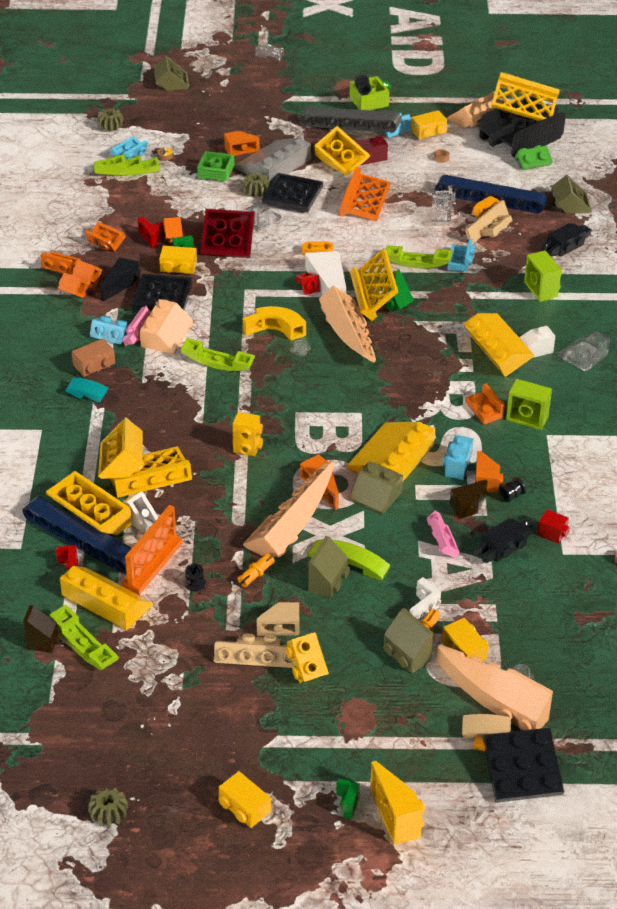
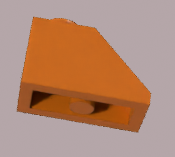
(241, 143)
(172, 228)
(488, 470)

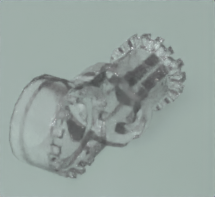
(267, 51)

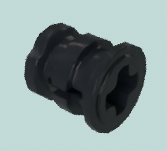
(363, 85)
(512, 489)
(194, 580)

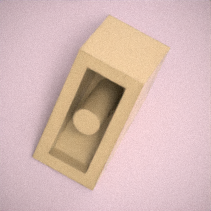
(279, 620)

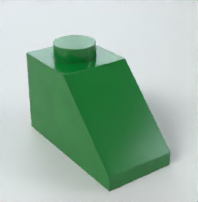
(403, 296)

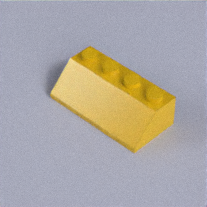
(498, 342)
(121, 451)
(91, 503)
(103, 596)

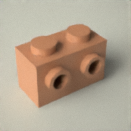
(93, 357)

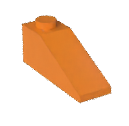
(308, 467)

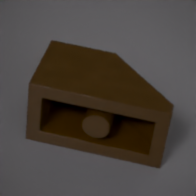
(468, 498)
(40, 631)

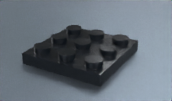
(292, 192)
(162, 287)
(523, 765)

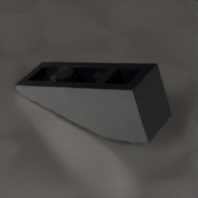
(119, 278)

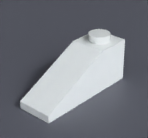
(539, 341)

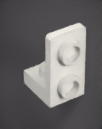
(429, 596)

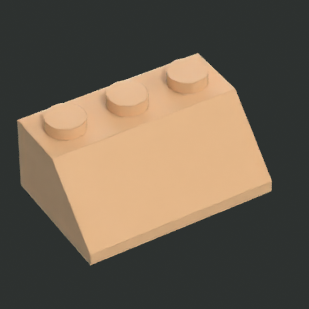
(473, 112)
(165, 327)

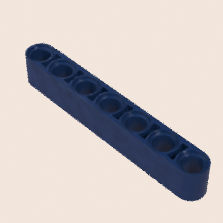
(477, 191)
(77, 532)

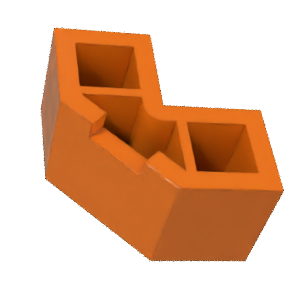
(83, 278)

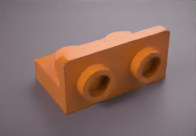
(486, 405)

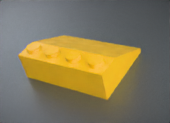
(396, 447)

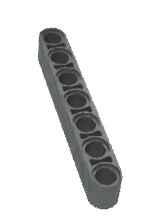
(350, 119)

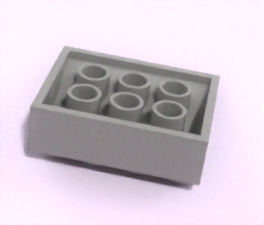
(277, 157)

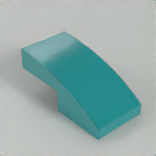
(83, 387)

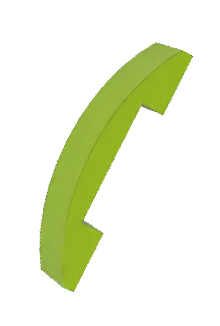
(418, 260)
(216, 359)
(372, 565)
(81, 640)

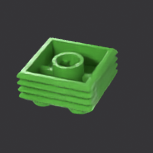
(215, 166)

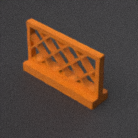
(353, 192)
(152, 552)

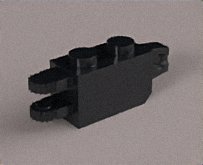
(566, 239)
(504, 540)

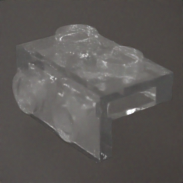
(442, 205)

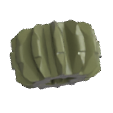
(110, 119)
(255, 184)
(108, 806)

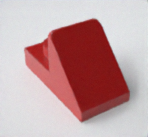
(150, 232)

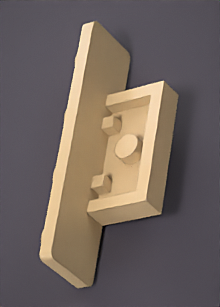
(490, 222)
(253, 651)

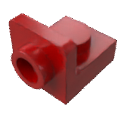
(309, 282)
(67, 555)

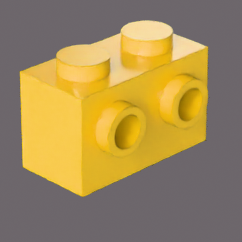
(429, 124)
(178, 259)
(247, 434)
(464, 638)
(306, 658)
(244, 799)

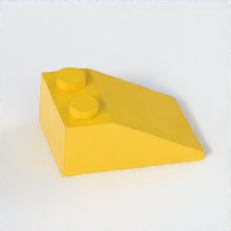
(340, 152)
(396, 804)

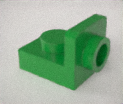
(186, 241)
(350, 795)

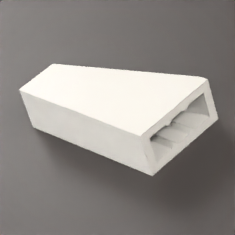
(328, 268)

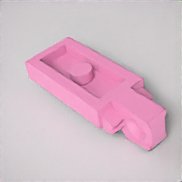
(134, 328)
(442, 534)

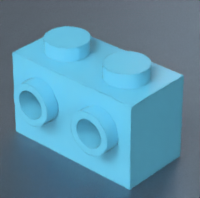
(458, 457)

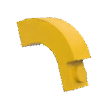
(275, 318)

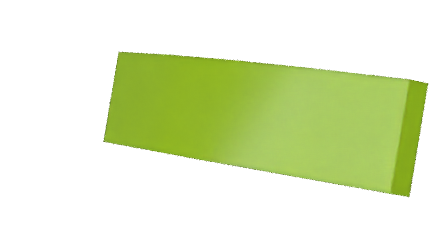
(120, 166)

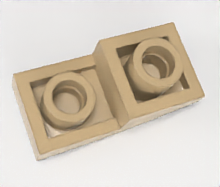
(484, 724)

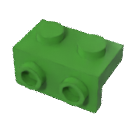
(534, 157)

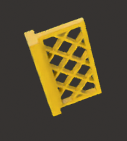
(527, 89)
(363, 290)
(158, 475)

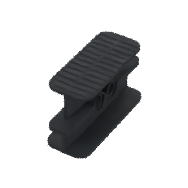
(519, 130)

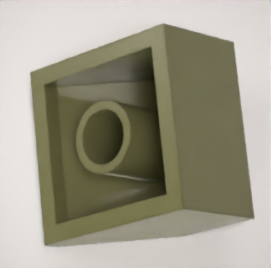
(170, 75)
(570, 196)
(376, 487)
(327, 569)
(408, 641)

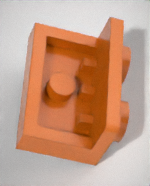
(105, 236)
(58, 262)

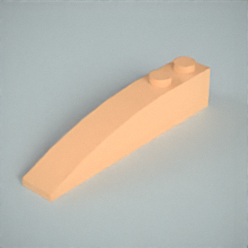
(347, 321)
(283, 527)
(498, 690)

